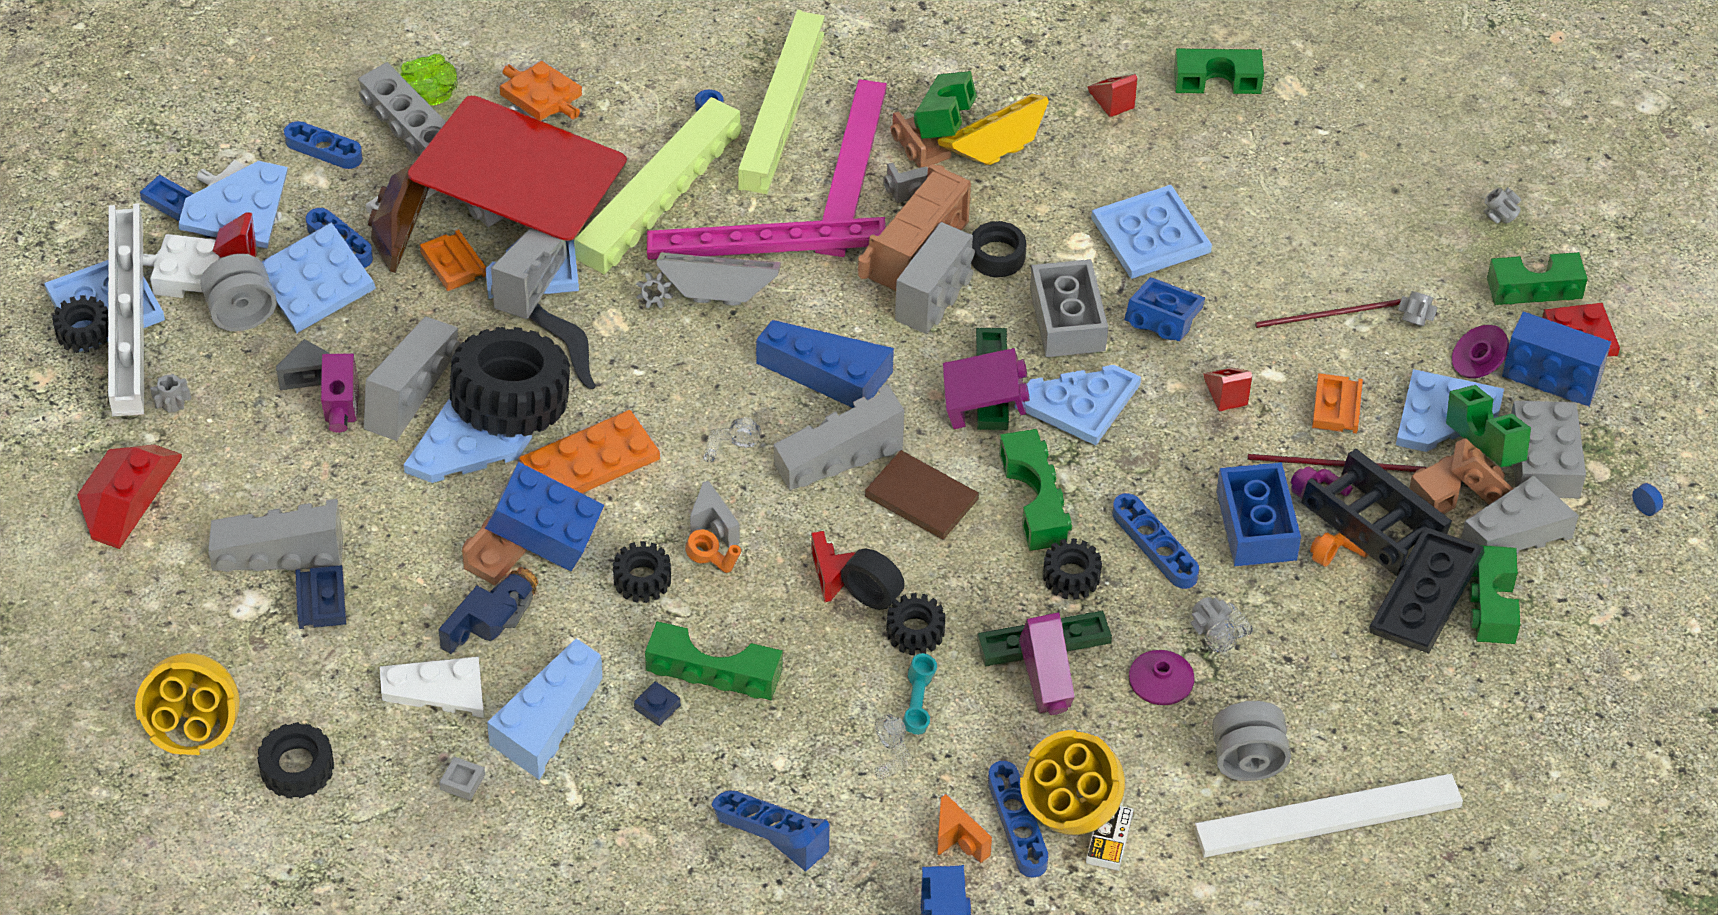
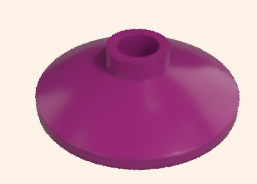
(1480, 351)
(1158, 686)

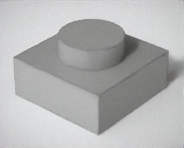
(462, 778)

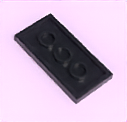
(1426, 590)

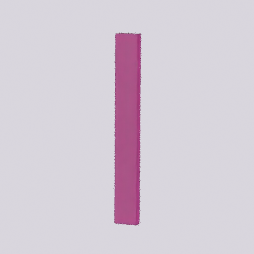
(854, 155)
(764, 237)

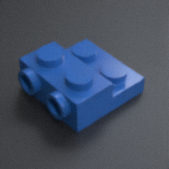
(1163, 309)

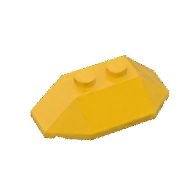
(999, 132)

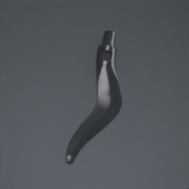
(573, 337)

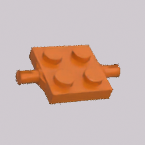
(541, 91)

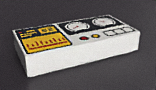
(1110, 840)

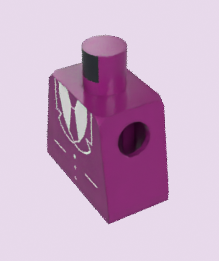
(339, 390)

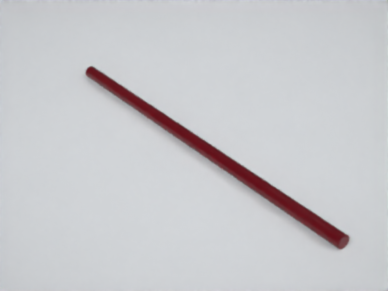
(1327, 313)
(1326, 462)

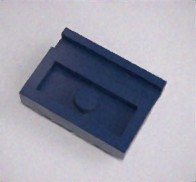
(321, 597)

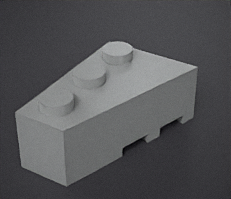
(1522, 519)

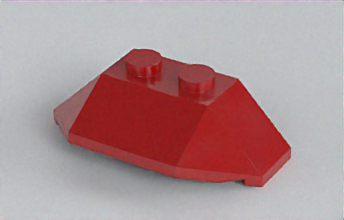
(124, 489)

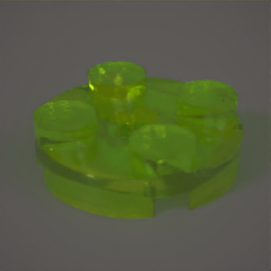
(435, 68)

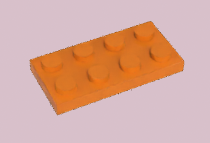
(596, 453)

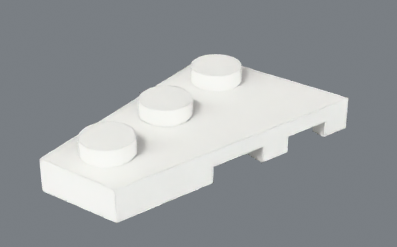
(442, 683)

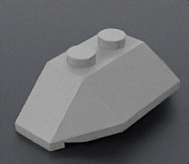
(717, 277)

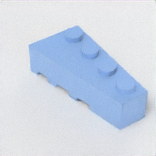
(545, 709)

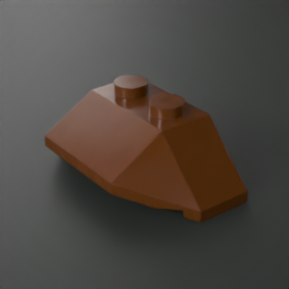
(396, 216)

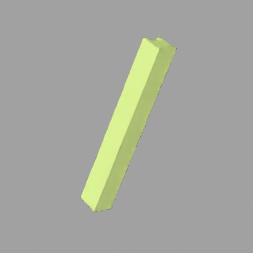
(781, 103)

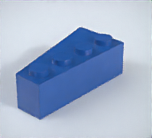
(825, 361)

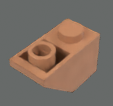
(1437, 485)

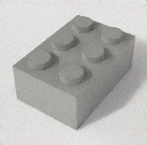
(934, 278)
(1068, 308)
(1554, 447)

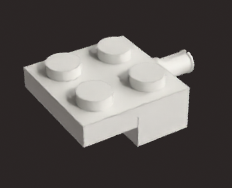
(180, 264)

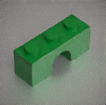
(1238, 66)
(941, 106)
(1514, 283)
(1499, 438)
(1495, 616)

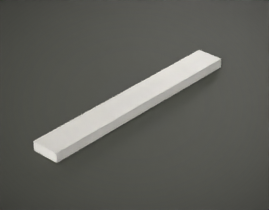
(1327, 815)

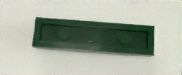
(994, 416)
(1079, 633)

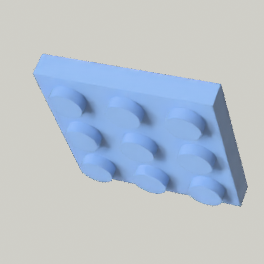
(1151, 231)
(316, 277)
(94, 282)

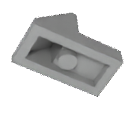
(713, 513)

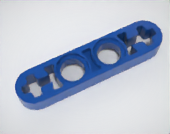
(1159, 538)
(765, 815)
(1017, 818)

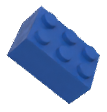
(1556, 359)
(1258, 514)
(545, 516)

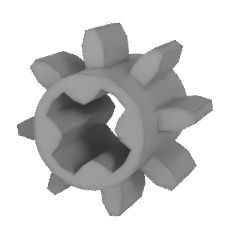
(1502, 205)
(646, 293)
(1417, 308)
(170, 393)
(1208, 613)

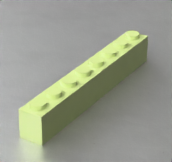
(657, 186)

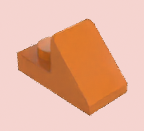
(959, 827)

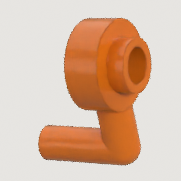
(710, 545)
(1326, 547)

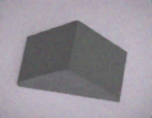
(301, 367)

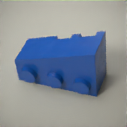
(944, 891)

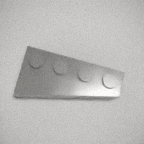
(407, 377)
(842, 441)
(278, 539)

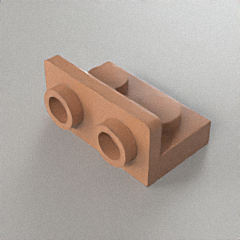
(921, 151)
(1479, 472)
(490, 555)

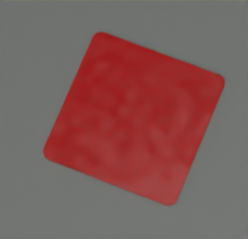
(518, 167)

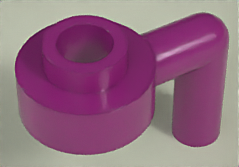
(1301, 477)

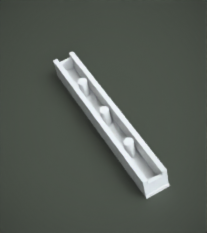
(125, 312)

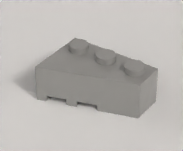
(526, 272)

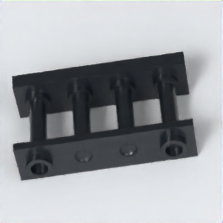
(1386, 491)

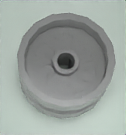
(238, 292)
(1251, 741)

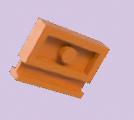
(453, 260)
(1337, 403)

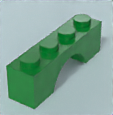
(1025, 460)
(750, 672)

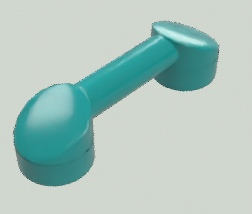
(920, 675)

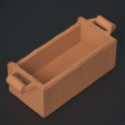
(939, 199)

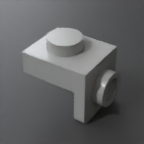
(903, 184)

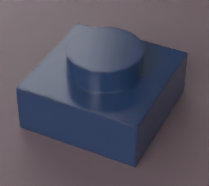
(657, 703)

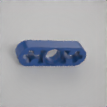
(305, 137)
(320, 215)

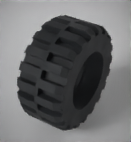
(509, 381)

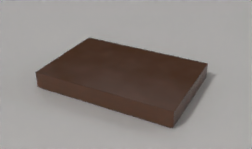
(922, 494)

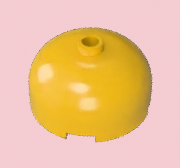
(168, 696)
(1064, 769)

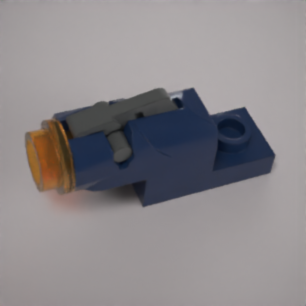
(489, 612)

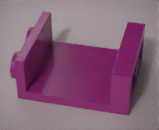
(983, 383)

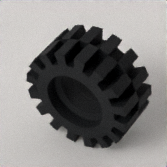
(79, 311)
(1072, 554)
(642, 586)
(915, 609)

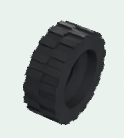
(296, 783)

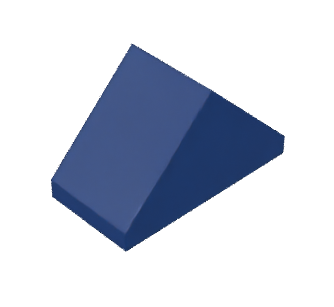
(809, 855)

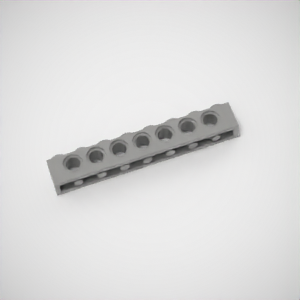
(408, 117)

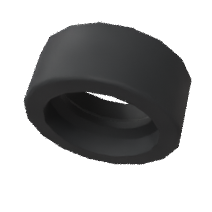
(998, 232)
(862, 572)

